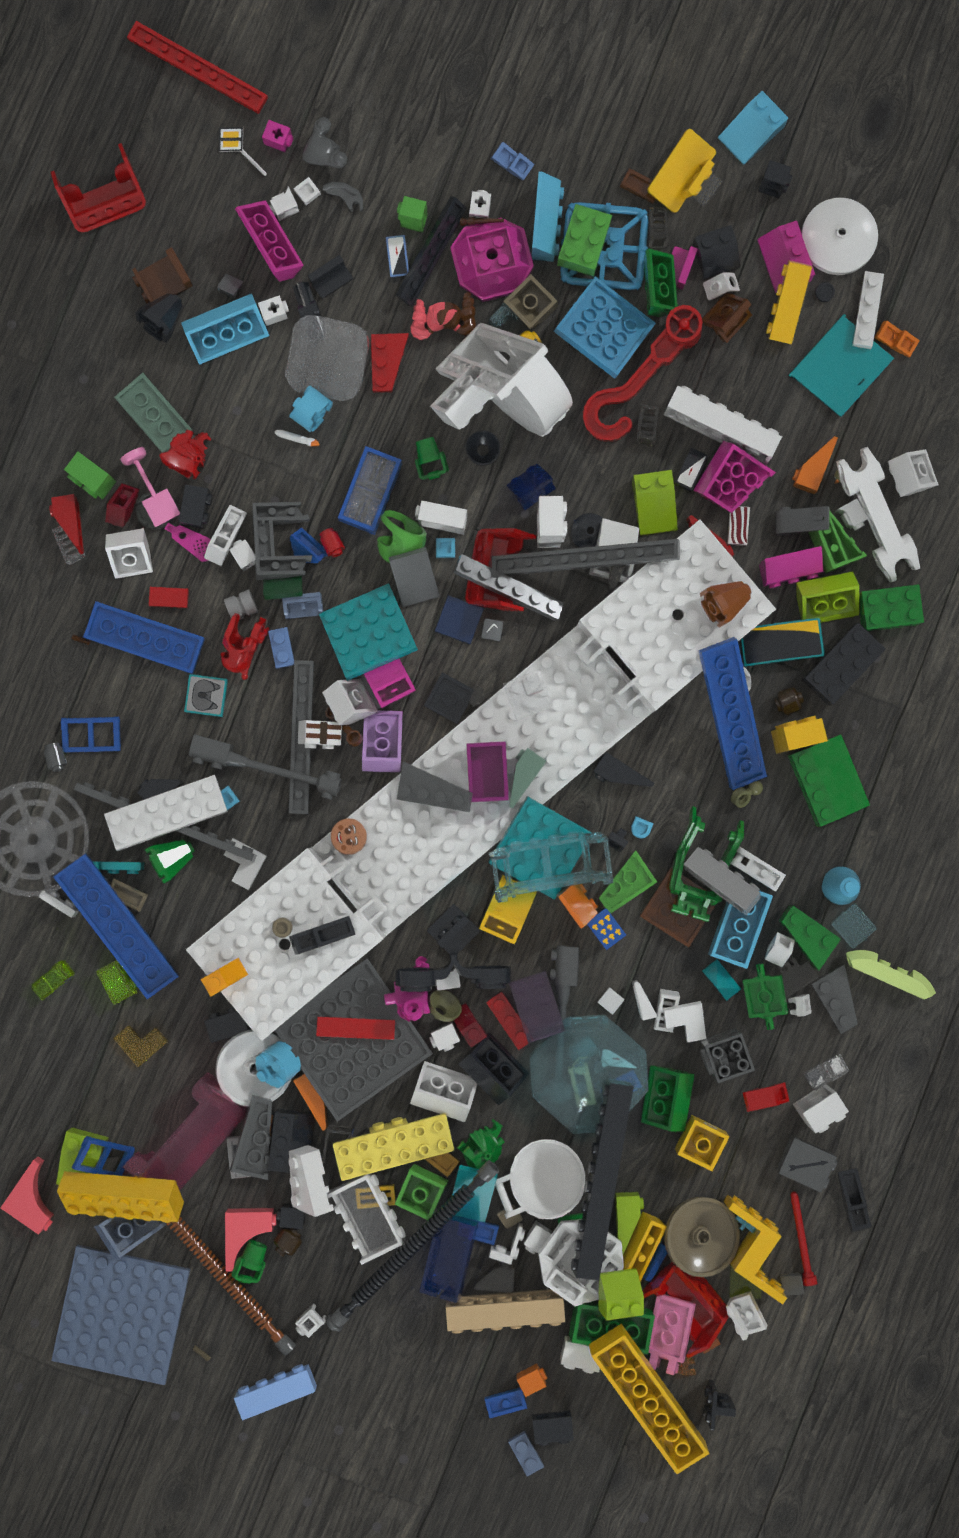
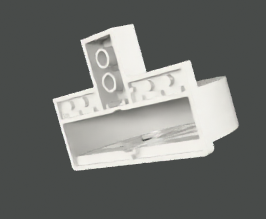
(522, 388)

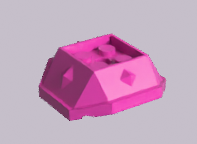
(487, 277)

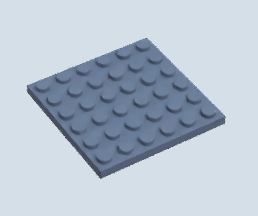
(121, 1315)

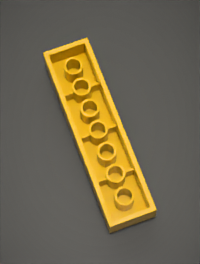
(648, 1399)

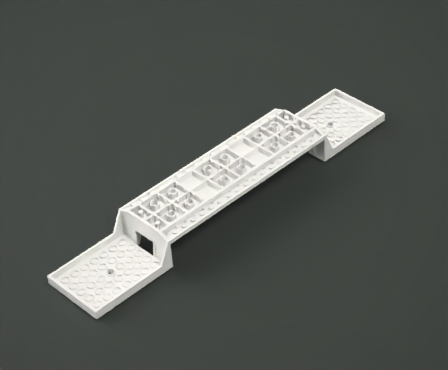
(423, 847)

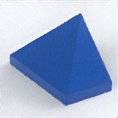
(305, 544)

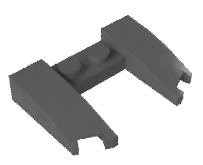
(266, 563)

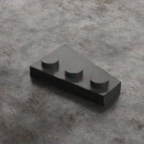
(836, 997)

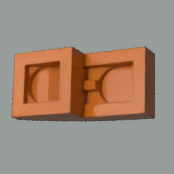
(896, 339)

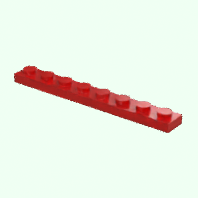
(197, 67)

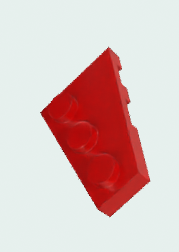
(386, 358)

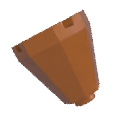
(725, 601)

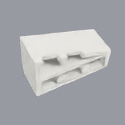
(307, 1183)

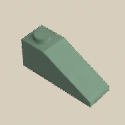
(525, 771)

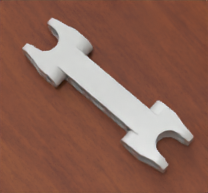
(865, 485)

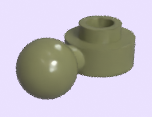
(742, 796)

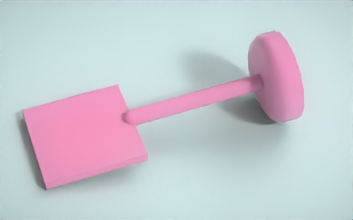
(159, 506)

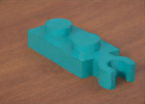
(114, 867)

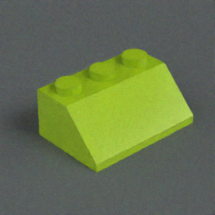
(828, 597)

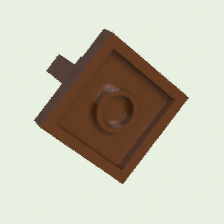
(728, 316)

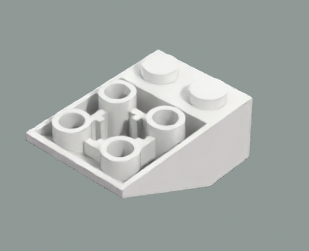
(612, 534)

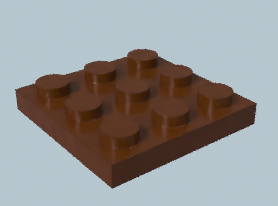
(676, 925)

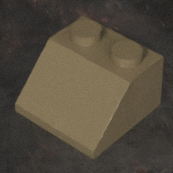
(531, 302)

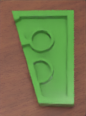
(627, 884)

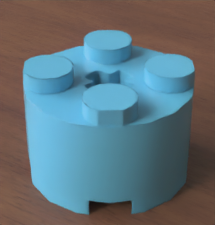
(310, 409)
(277, 1064)

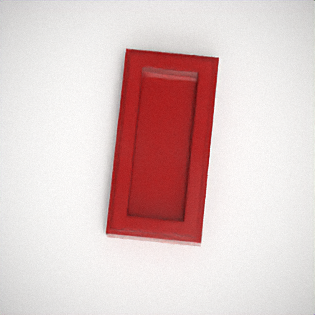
(168, 597)

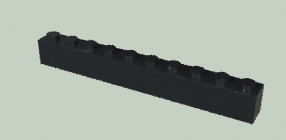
(602, 1179)

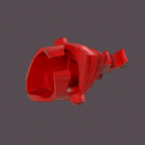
(186, 453)

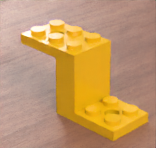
(756, 1248)

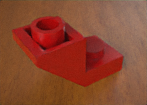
(766, 1097)

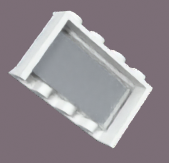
(367, 1216)

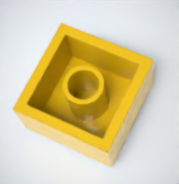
(701, 1143)

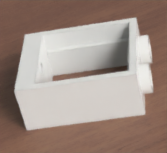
(441, 517)

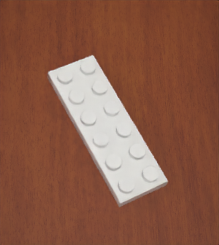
(165, 813)

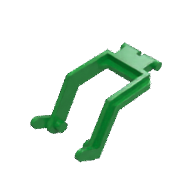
(690, 897)

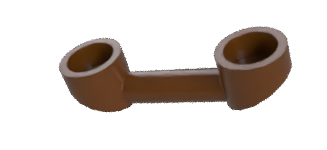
(353, 737)

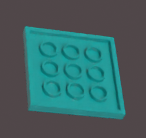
(368, 632)
(539, 821)

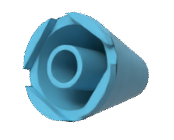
(841, 885)

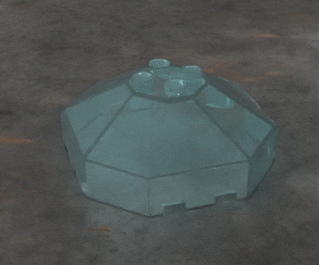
(575, 1064)

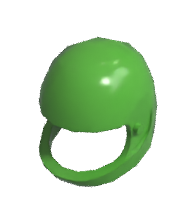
(402, 540)

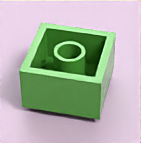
(86, 473)
(421, 1192)

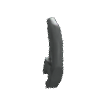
(348, 193)

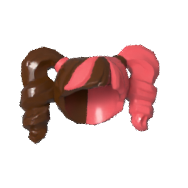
(443, 316)

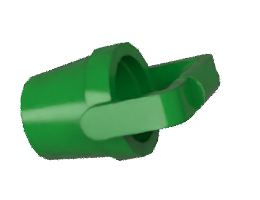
(428, 452)
(252, 1259)

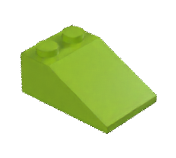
(655, 502)
(71, 1148)

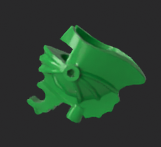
(482, 1146)

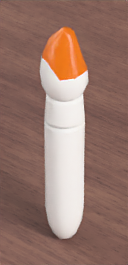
(297, 438)

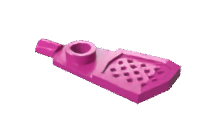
(190, 540)

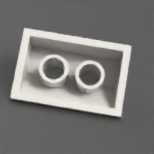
(444, 1091)

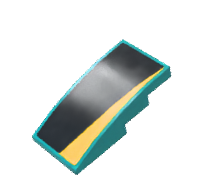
(783, 642)

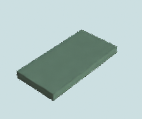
(152, 412)

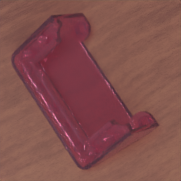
(194, 1138)

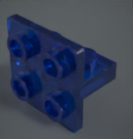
(531, 485)

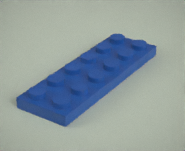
(144, 637)

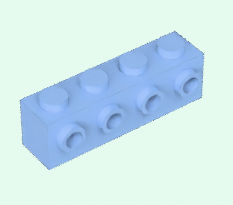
(275, 1391)

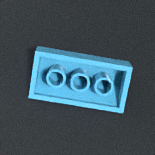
(546, 218)
(225, 329)

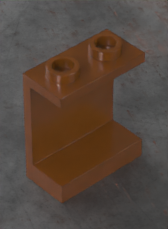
(162, 278)

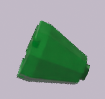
(169, 858)

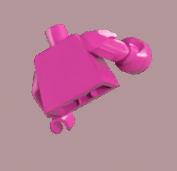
(410, 1004)

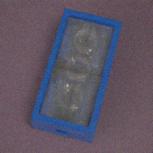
(370, 490)

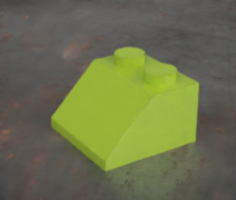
(620, 1294)

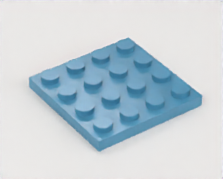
(604, 327)

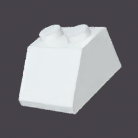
(912, 472)
(129, 553)
(349, 701)

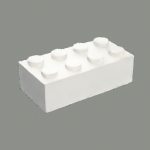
(550, 521)

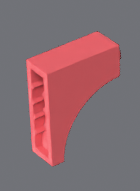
(25, 1201)
(241, 1226)

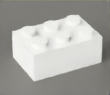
(821, 1108)

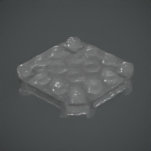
(327, 357)

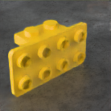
(683, 171)

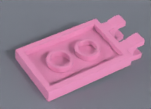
(670, 1332)

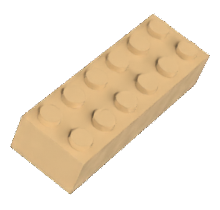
(505, 1310)

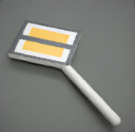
(232, 141)

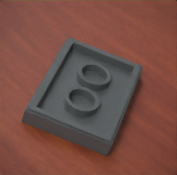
(414, 576)

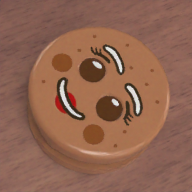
(348, 836)

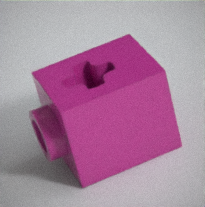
(275, 130)

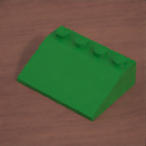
(828, 781)

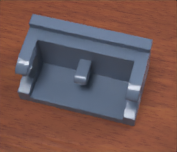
(303, 606)

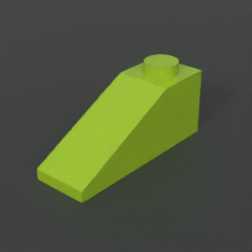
(627, 1215)

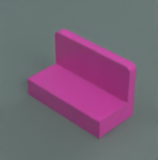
(682, 263)

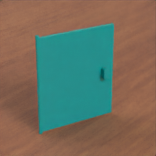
(837, 369)

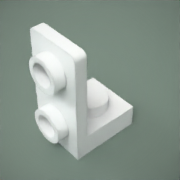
(500, 1252)

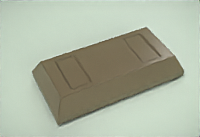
(130, 896)

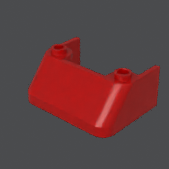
(103, 203)
(488, 544)
(709, 1311)

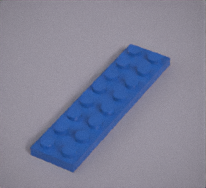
(732, 713)
(116, 926)

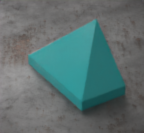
(721, 979)

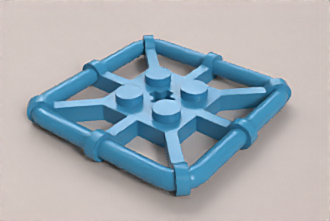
(615, 239)

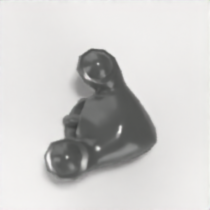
(322, 150)

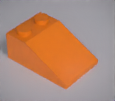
(577, 904)

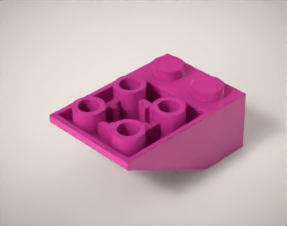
(389, 683)

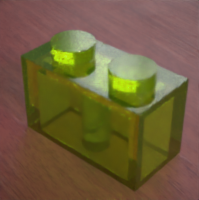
(116, 982)

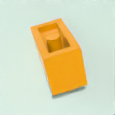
(224, 977)

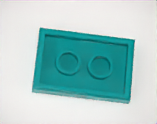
(478, 1205)

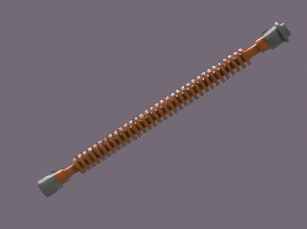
(281, 1340)

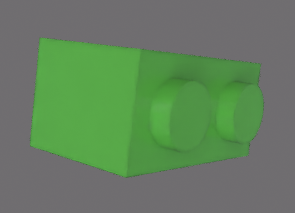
(412, 213)

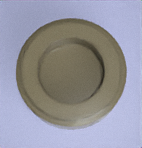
(282, 927)

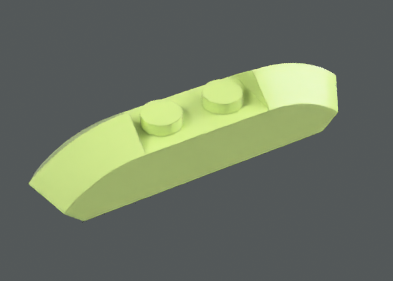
(913, 983)

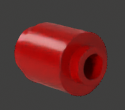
(331, 542)

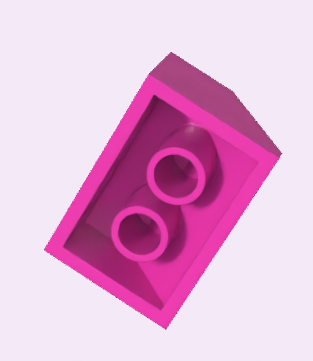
(783, 245)
(791, 567)

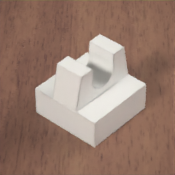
(802, 1005)

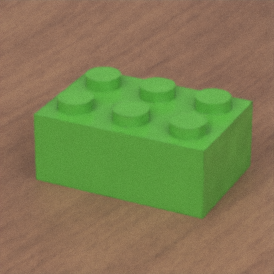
(584, 240)

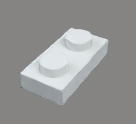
(65, 906)

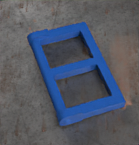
(65, 735)
(129, 1150)

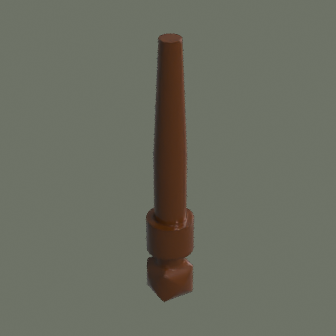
(472, 221)

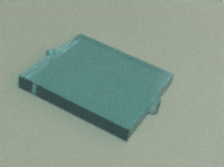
(854, 926)

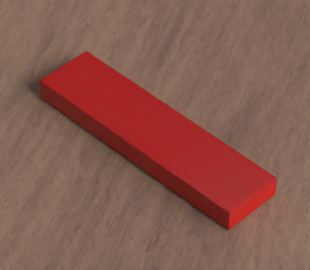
(355, 1028)

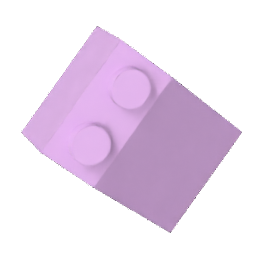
(382, 742)

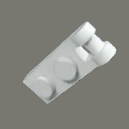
(758, 869)

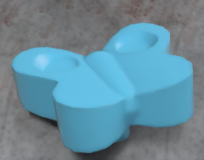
(745, 1224)

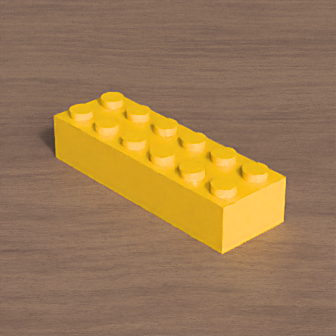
(120, 1196)

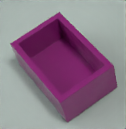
(487, 771)

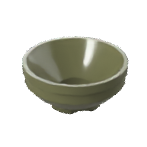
(447, 1003)

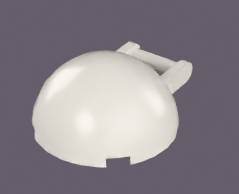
(544, 1180)

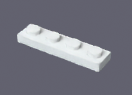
(868, 310)

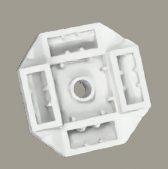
(556, 1260)

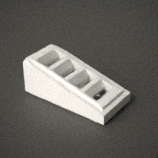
(668, 994)
(644, 1006)

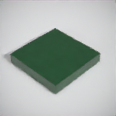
(282, 588)

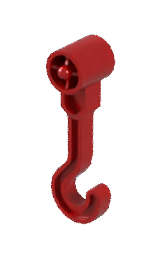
(681, 332)

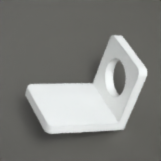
(720, 285)

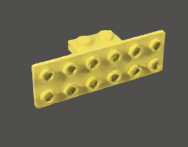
(393, 1145)

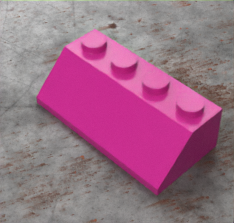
(270, 240)

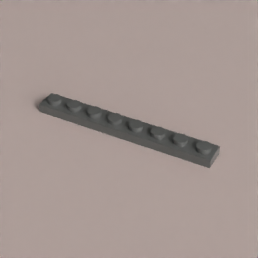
(299, 754)

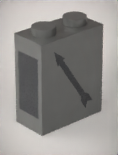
(806, 1163)

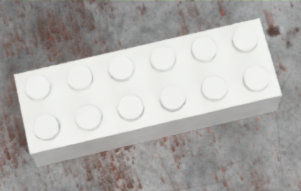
(721, 424)

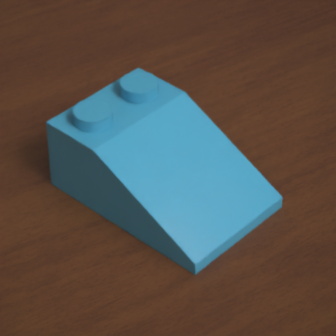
(753, 128)

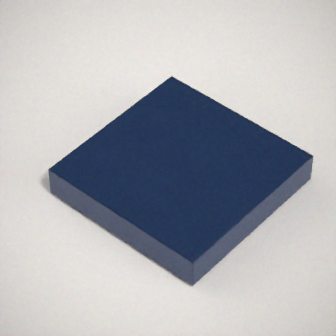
(459, 620)

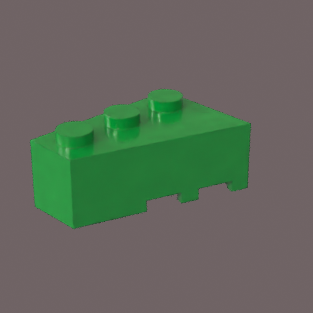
(810, 936)

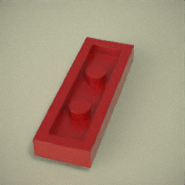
(508, 1019)

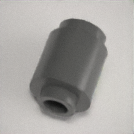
(55, 757)

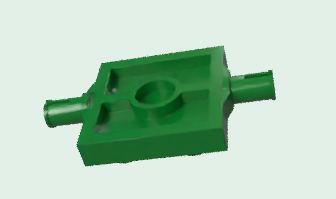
(765, 996)

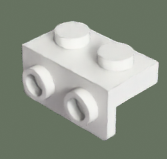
(745, 1315)

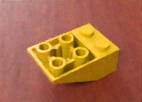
(507, 917)

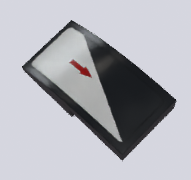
(691, 469)

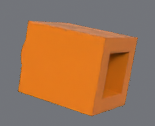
(532, 1379)

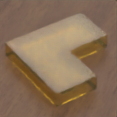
(140, 1049)

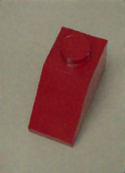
(121, 505)
(470, 1026)

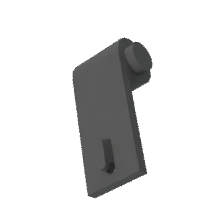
(801, 520)

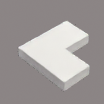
(247, 870)
(688, 1015)

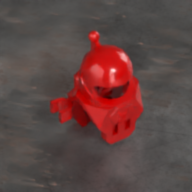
(240, 657)

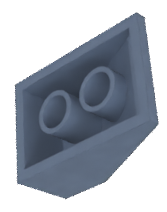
(123, 1234)

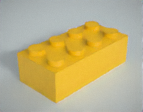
(798, 734)

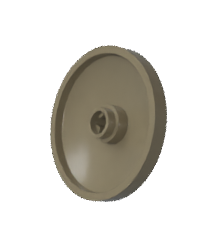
(702, 1236)

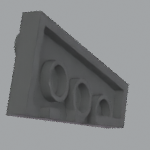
(424, 788)
(253, 1145)

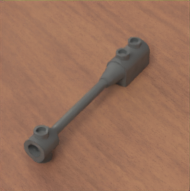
(222, 754)
(565, 973)

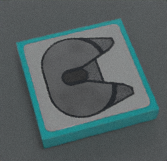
(206, 695)

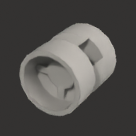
(241, 605)

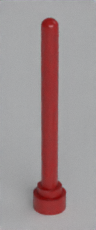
(808, 1276)

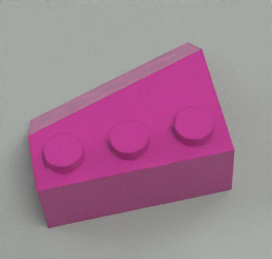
(731, 477)

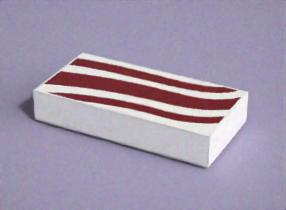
(738, 526)

